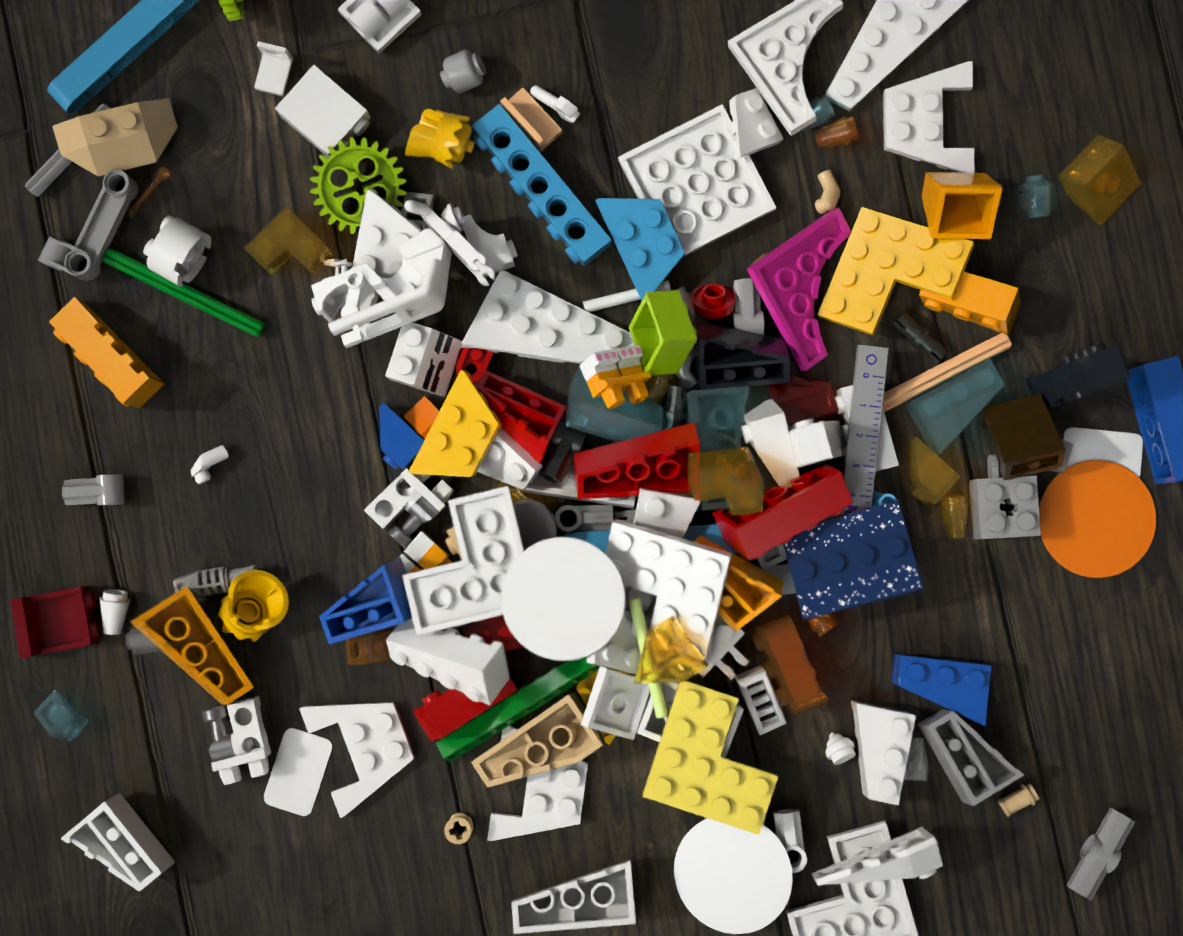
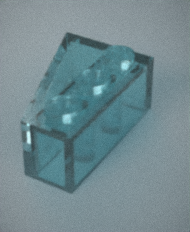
(953, 405)
(616, 424)

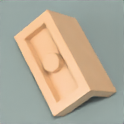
(531, 119)

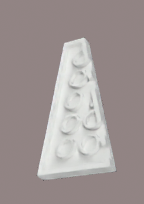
(886, 40)

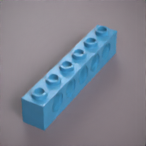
(500, 124)

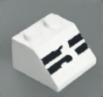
(424, 359)

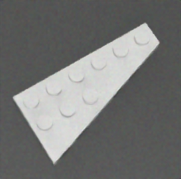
(539, 325)

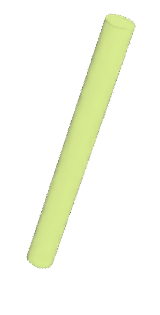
(641, 632)

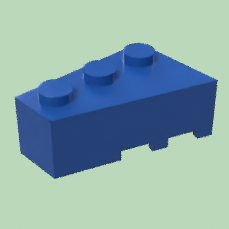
(371, 606)
(947, 682)

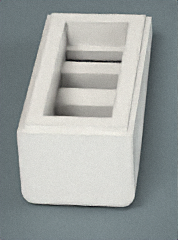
(752, 676)

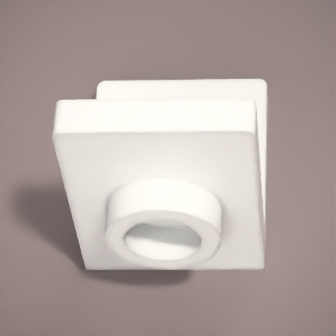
(273, 69)

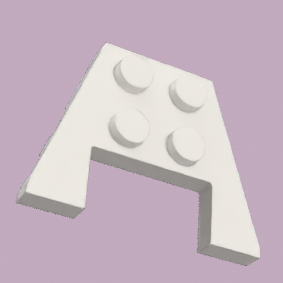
(916, 118)
(622, 649)
(374, 743)
(550, 801)

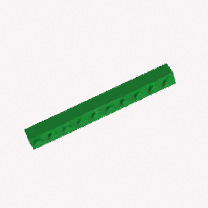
(515, 707)

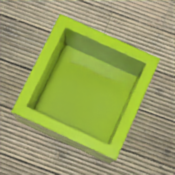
(663, 332)

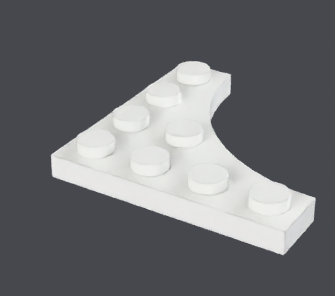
(775, 56)

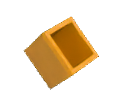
(960, 204)

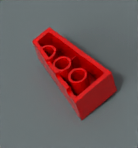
(785, 512)

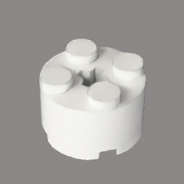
(177, 251)

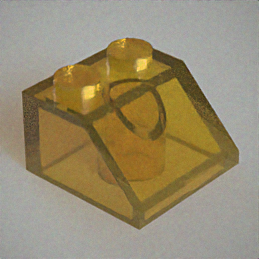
(1100, 178)

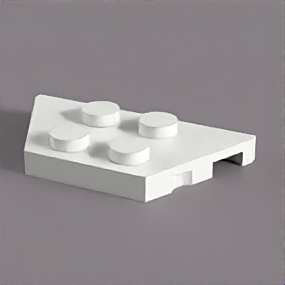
(381, 235)

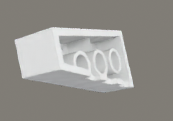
(452, 659)

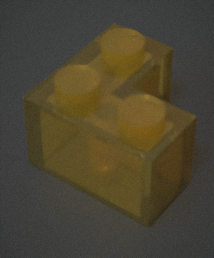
(287, 237)
(727, 475)

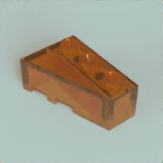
(788, 664)

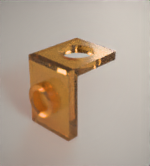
(371, 648)

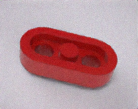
(476, 357)

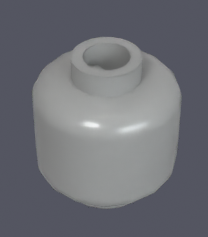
(463, 71)

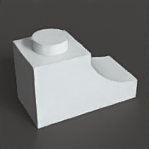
(494, 248)

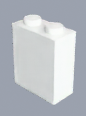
(323, 111)

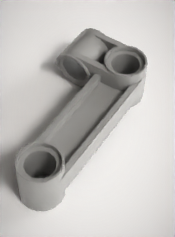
(97, 231)

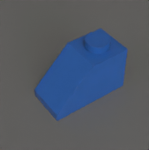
(397, 439)

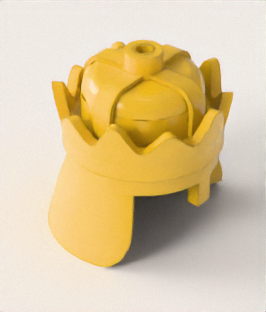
(440, 137)
(253, 604)

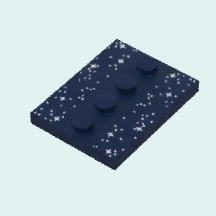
(852, 561)

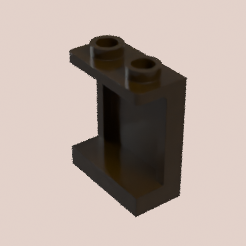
(1023, 436)

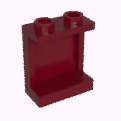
(55, 621)

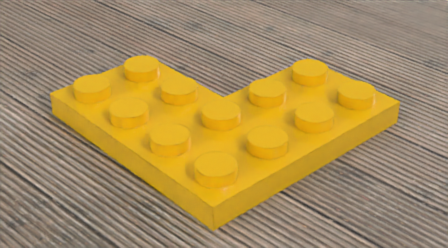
(884, 253)

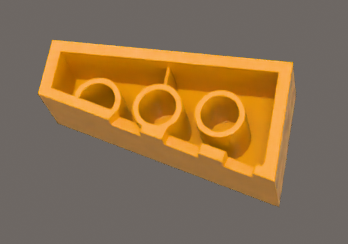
(105, 354)

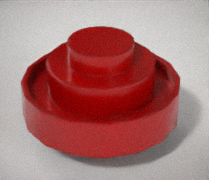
(713, 301)

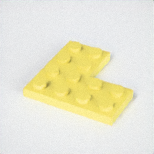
(692, 772)

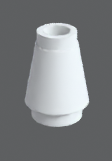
(113, 610)

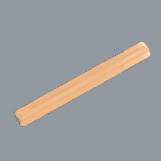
(945, 371)

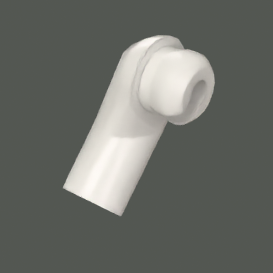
(205, 461)

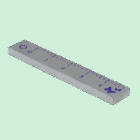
(864, 426)

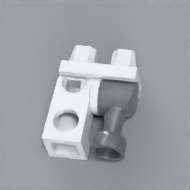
(412, 495)
(245, 745)

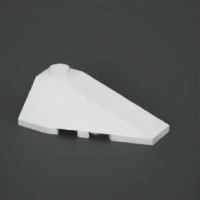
(770, 438)
(899, 858)

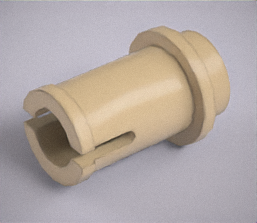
(1019, 799)

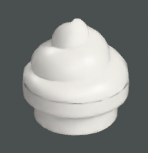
(839, 749)

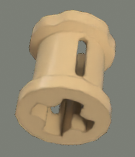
(453, 835)

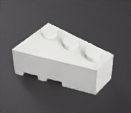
(883, 749)

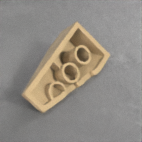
(540, 745)

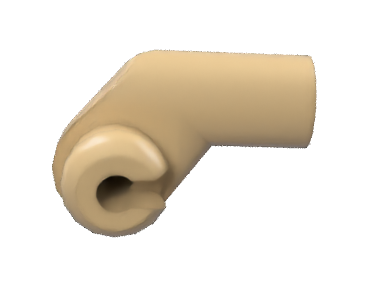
(830, 194)

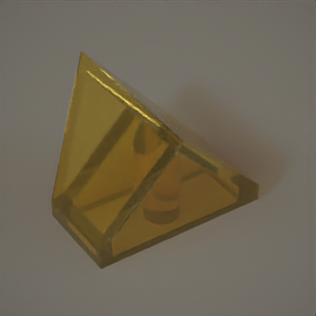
(668, 655)

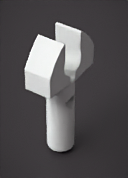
(561, 105)

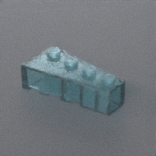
(718, 424)

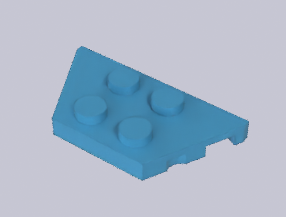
(643, 239)

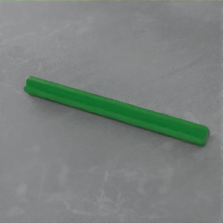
(184, 293)

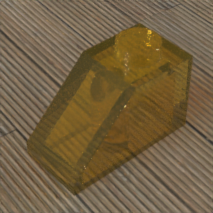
(928, 473)

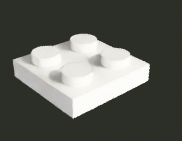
(615, 703)

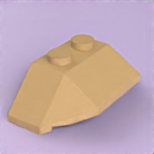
(118, 136)

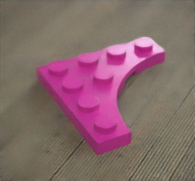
(791, 281)

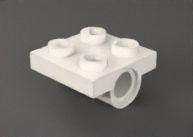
(379, 20)

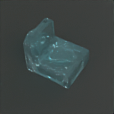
(60, 718)

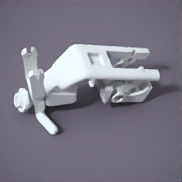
(411, 293)

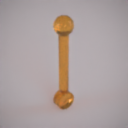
(163, 174)

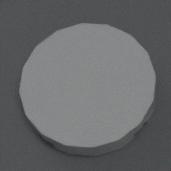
(534, 522)

